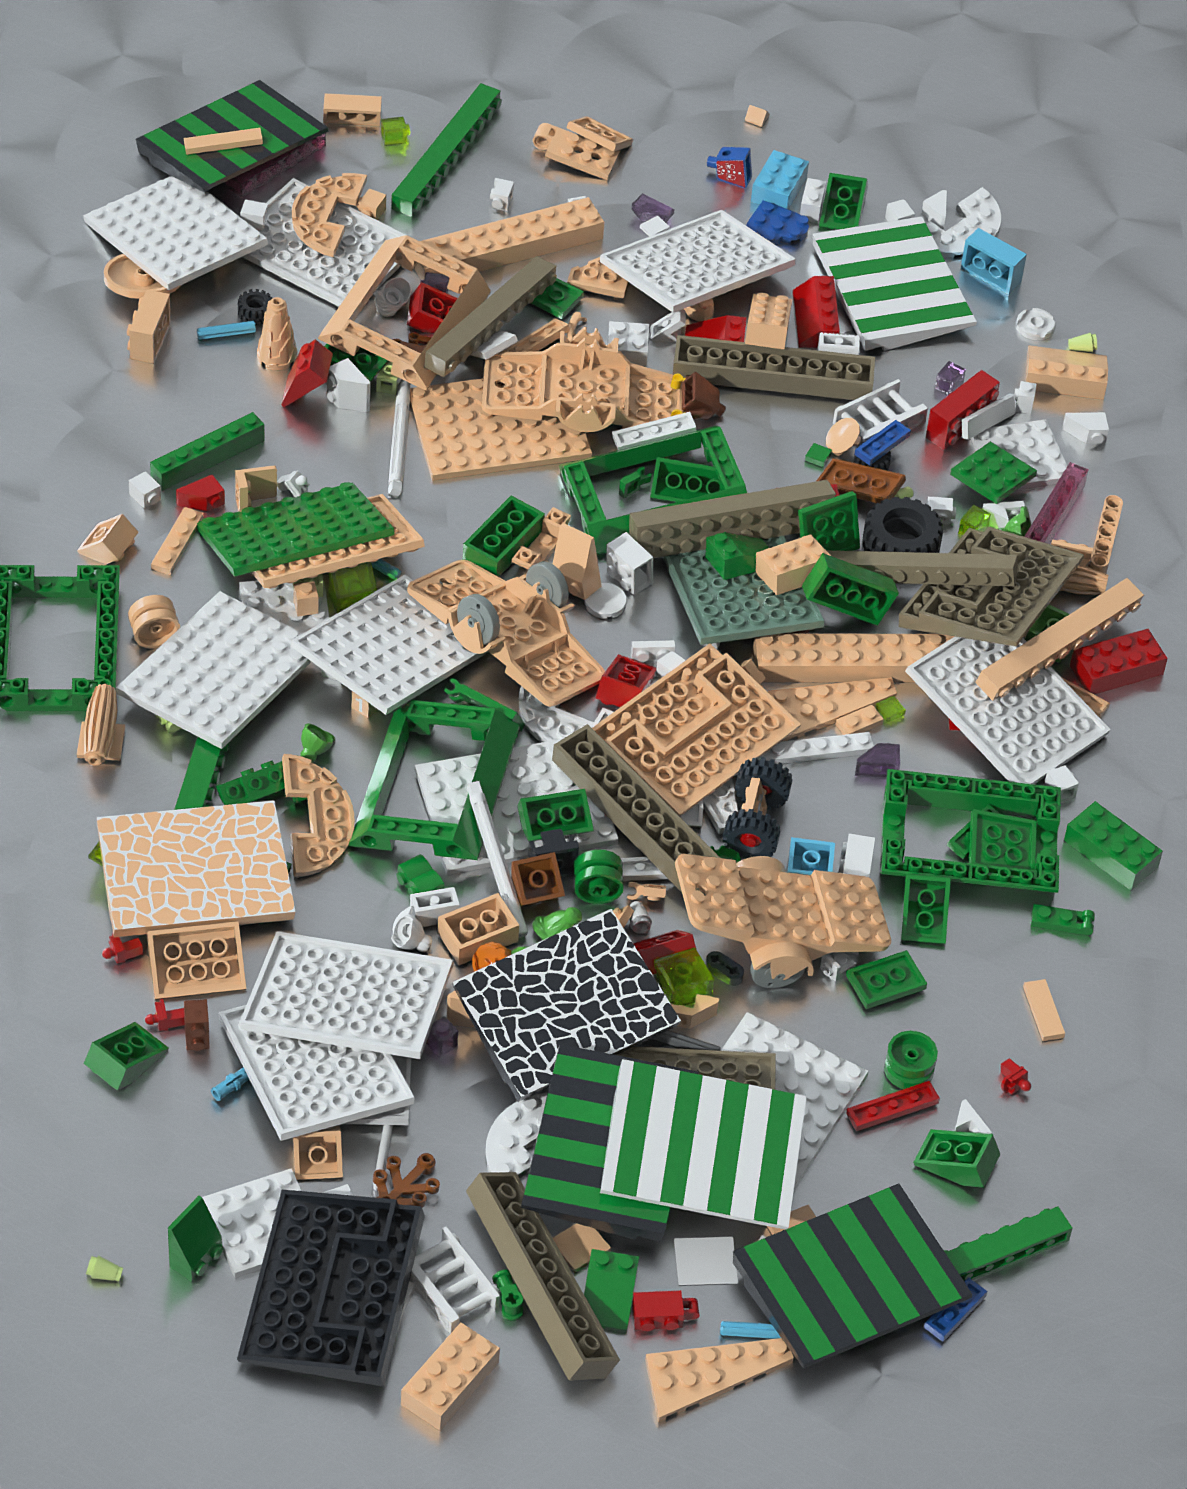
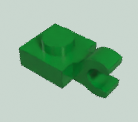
(631, 483)

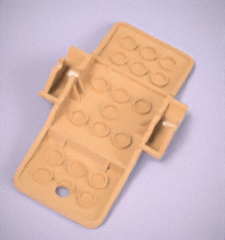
(580, 384)

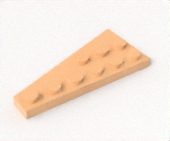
(823, 704)
(704, 1373)

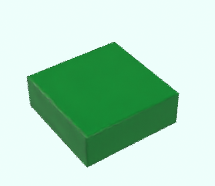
(818, 455)

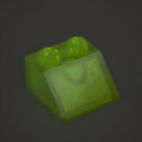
(351, 585)
(683, 977)

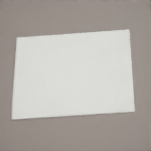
(705, 1261)

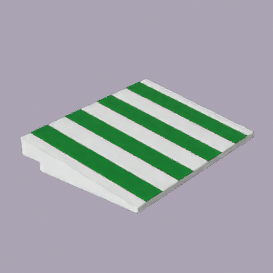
(893, 282)
(703, 1144)

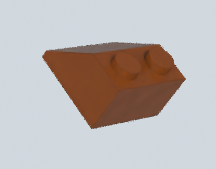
(537, 879)

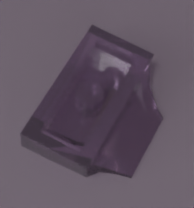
(648, 208)

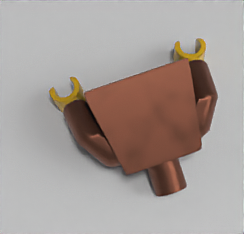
(698, 396)

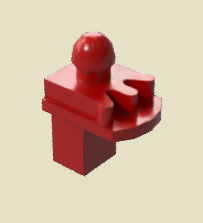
(122, 951)
(164, 1018)
(1015, 1077)

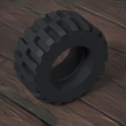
(902, 516)

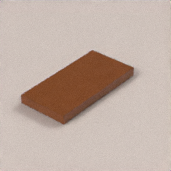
(865, 481)

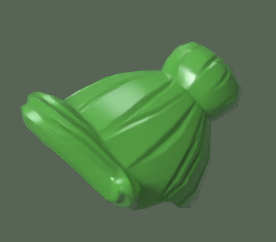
(1019, 524)
(315, 741)
(556, 922)

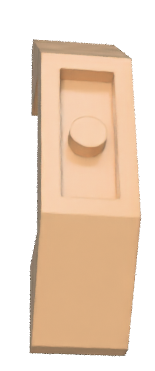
(545, 543)
(704, 1009)

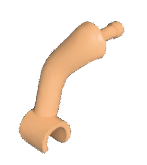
(575, 319)

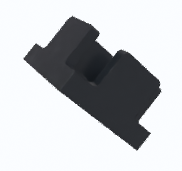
(565, 851)

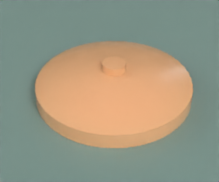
(129, 279)

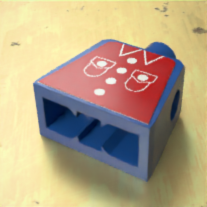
(732, 165)

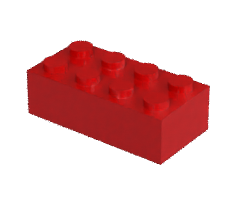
(946, 417)
(1118, 662)

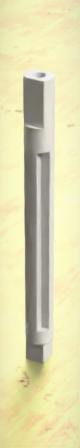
(399, 439)
(495, 854)

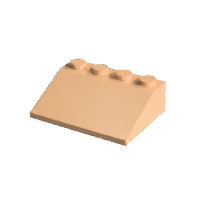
(1067, 372)
(196, 960)

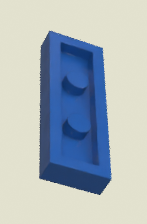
(882, 442)
(946, 1321)

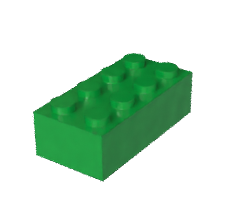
(503, 535)
(850, 589)
(1113, 845)

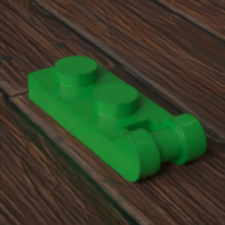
(1063, 919)

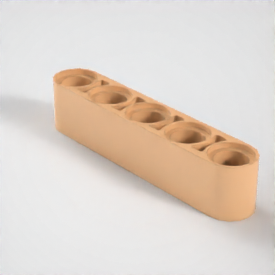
(1106, 533)

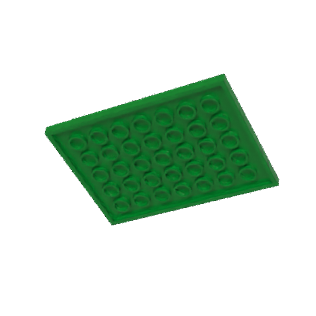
(294, 528)

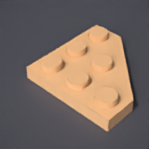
(598, 279)

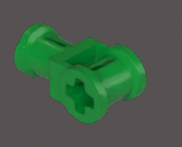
(510, 1297)

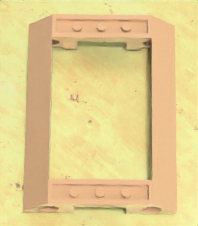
(407, 363)

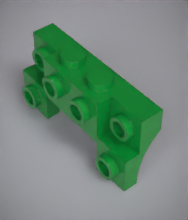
(254, 785)

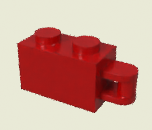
(662, 1310)

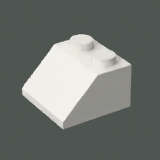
(348, 387)

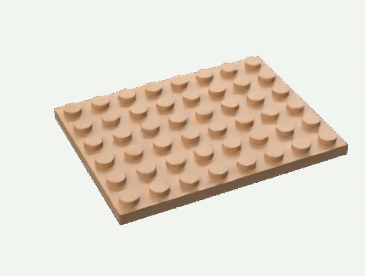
(467, 441)
(404, 540)

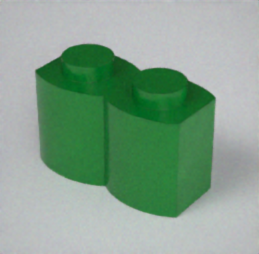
(419, 875)

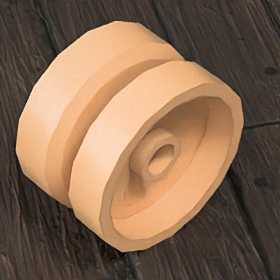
(153, 620)

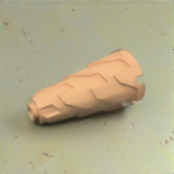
(277, 342)

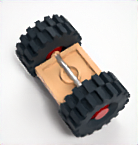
(761, 787)

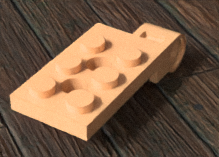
(562, 147)

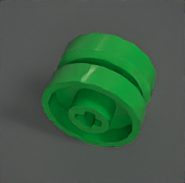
(598, 876)
(910, 1059)

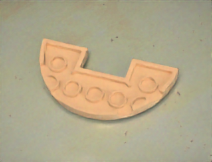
(315, 206)
(329, 815)

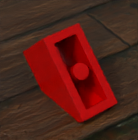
(201, 495)

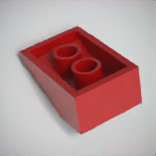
(428, 308)
(721, 328)
(307, 372)
(624, 681)

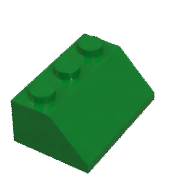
(555, 811)

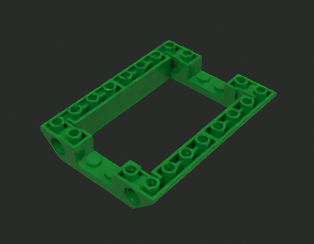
(579, 484)
(91, 582)
(966, 794)
(448, 839)

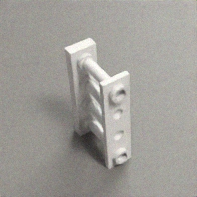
(910, 418)
(436, 1298)

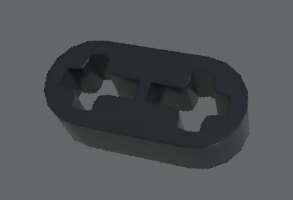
(724, 968)

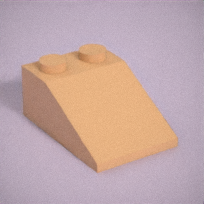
(577, 561)

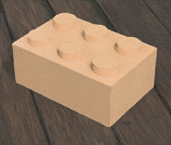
(149, 326)
(788, 564)
(476, 925)

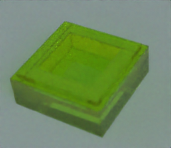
(890, 709)

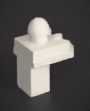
(294, 482)

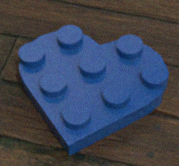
(778, 223)

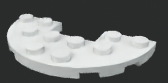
(980, 212)
(550, 722)
(514, 1133)

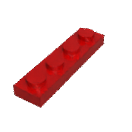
(892, 1105)

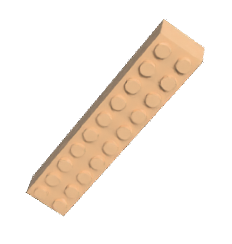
(521, 236)
(841, 656)

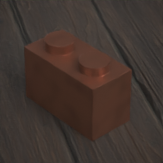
(196, 1024)

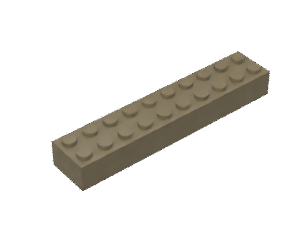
(775, 369)
(752, 514)
(628, 801)
(543, 1277)

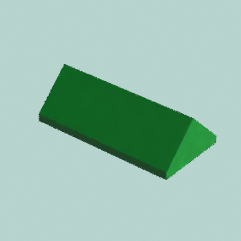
(682, 480)

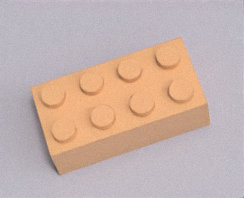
(768, 321)
(450, 1376)

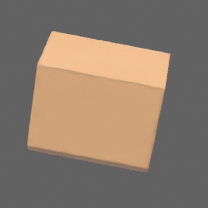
(756, 115)

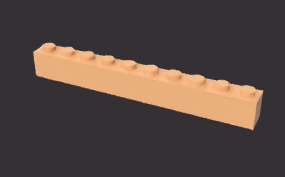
(1059, 639)

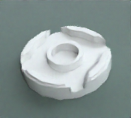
(1035, 324)
(606, 601)

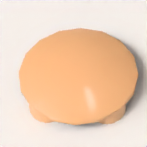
(843, 436)

